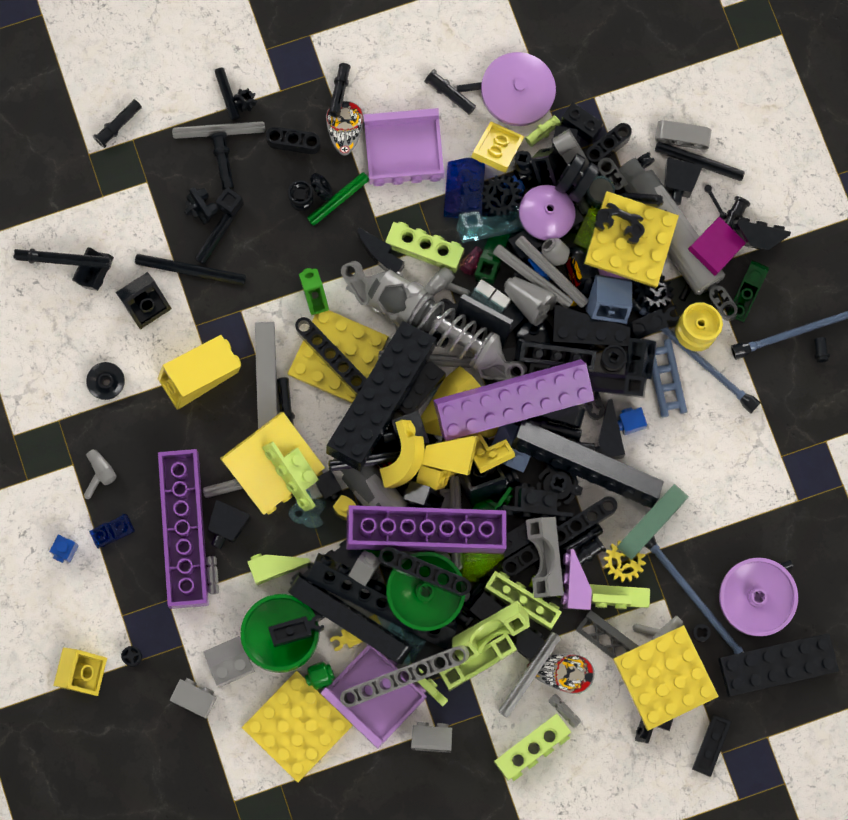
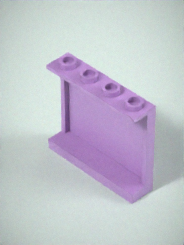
(404, 147)
(381, 715)

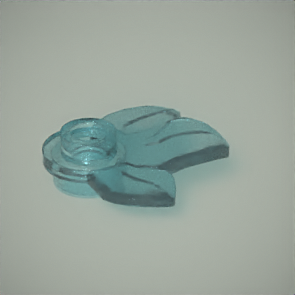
(309, 518)

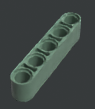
(652, 522)

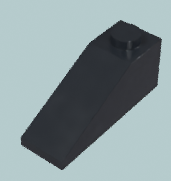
(610, 439)

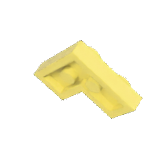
(489, 457)

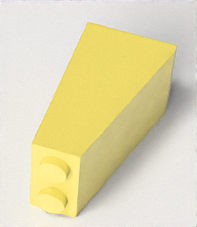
(198, 371)

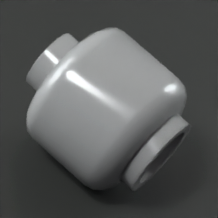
(555, 251)

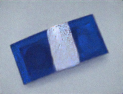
(112, 531)

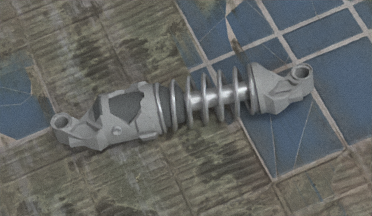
(409, 302)

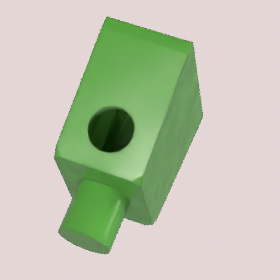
(312, 283)

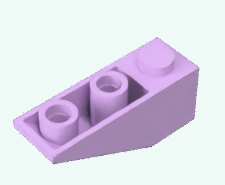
(576, 586)

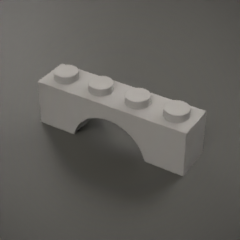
(549, 577)

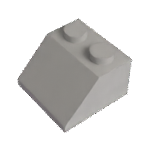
(228, 662)
(431, 738)

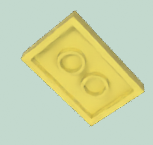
(497, 147)

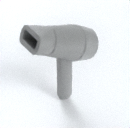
(442, 280)
(102, 470)
(673, 624)

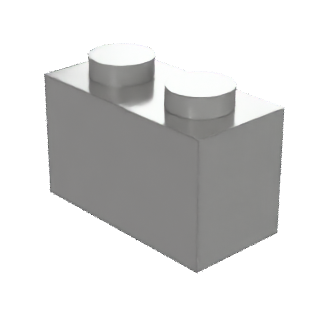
(193, 698)

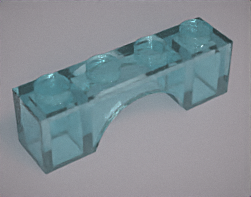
(475, 227)

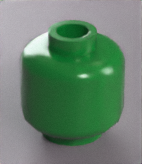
(319, 675)

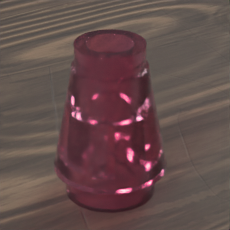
(470, 262)

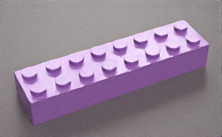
(513, 400)
(183, 529)
(426, 529)

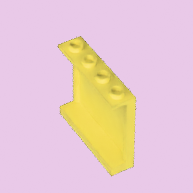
(257, 472)

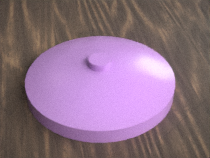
(518, 89)
(758, 597)

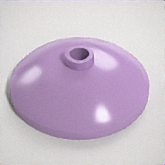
(544, 223)

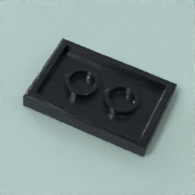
(484, 317)

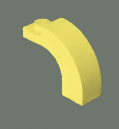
(409, 459)

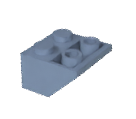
(610, 299)

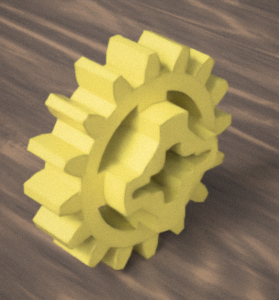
(616, 556)

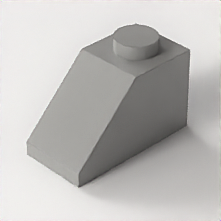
(364, 568)

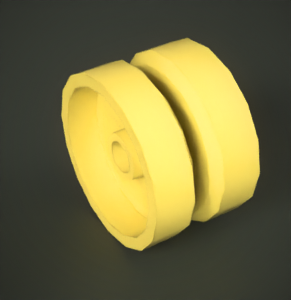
(698, 326)

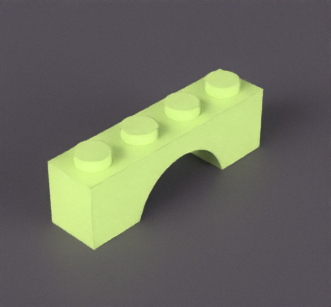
(509, 620)
(489, 656)

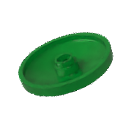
(420, 604)
(257, 639)

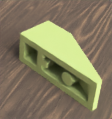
(272, 566)

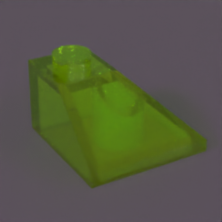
(478, 564)

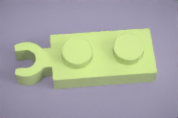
(430, 687)

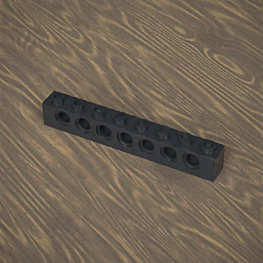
(368, 601)

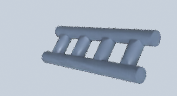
(676, 385)

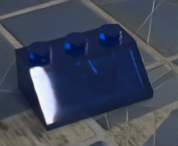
(464, 187)

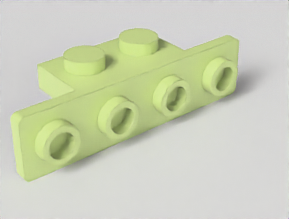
(294, 472)
(619, 596)

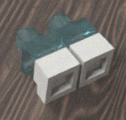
(485, 292)

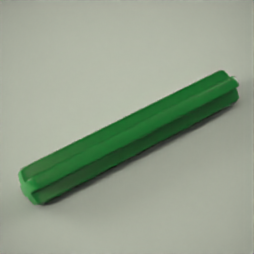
(338, 198)

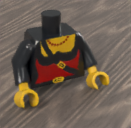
(580, 274)

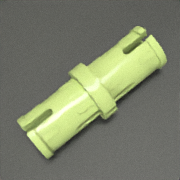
(542, 131)

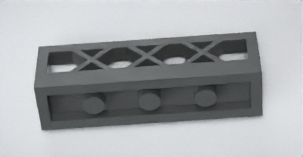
(607, 629)

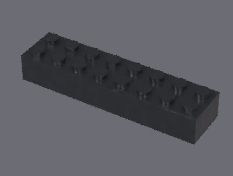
(381, 396)

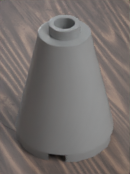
(530, 299)

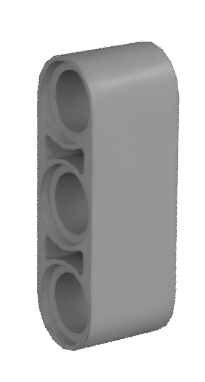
(683, 135)

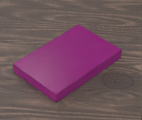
(717, 246)

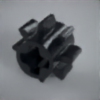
(241, 103)

